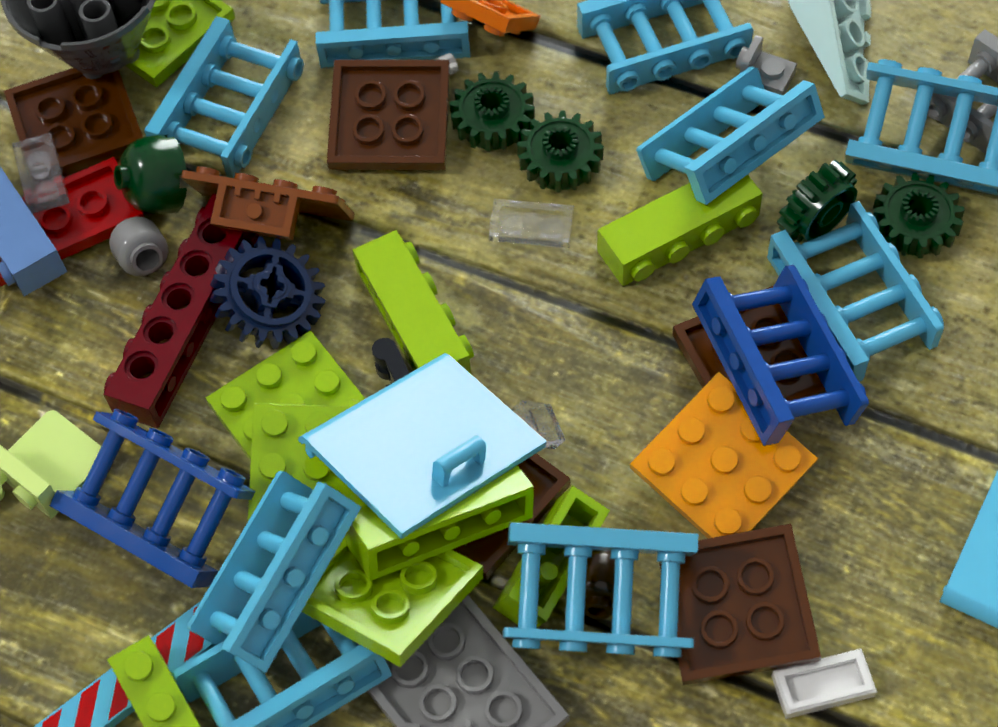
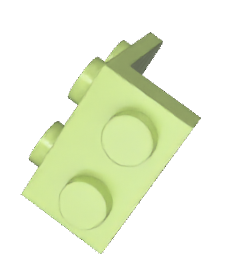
(47, 459)

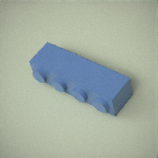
(24, 247)

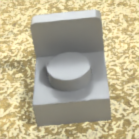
(774, 71)

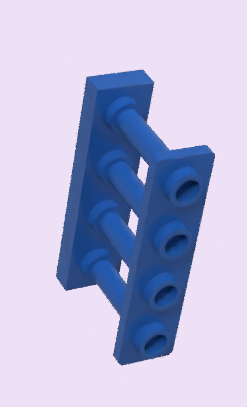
(755, 378)
(118, 522)

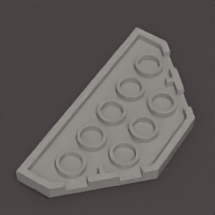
(466, 680)

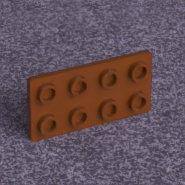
(260, 207)

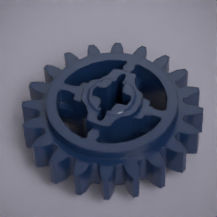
(288, 285)

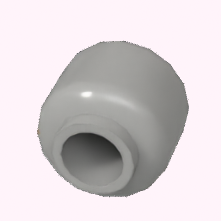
(138, 246)

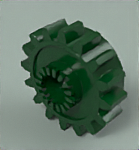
(492, 112)
(560, 151)
(819, 202)
(918, 215)

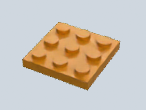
(716, 466)

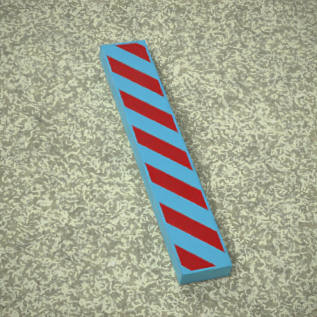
(104, 700)

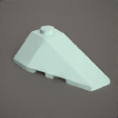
(839, 41)

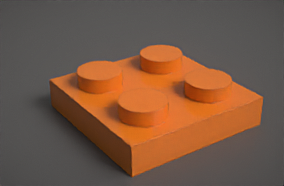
(497, 15)

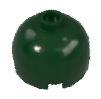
(151, 173)

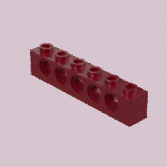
(186, 327)

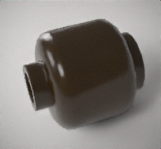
(599, 585)

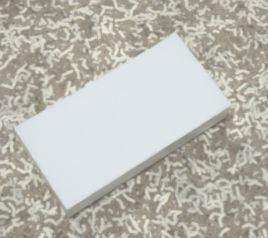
(823, 683)

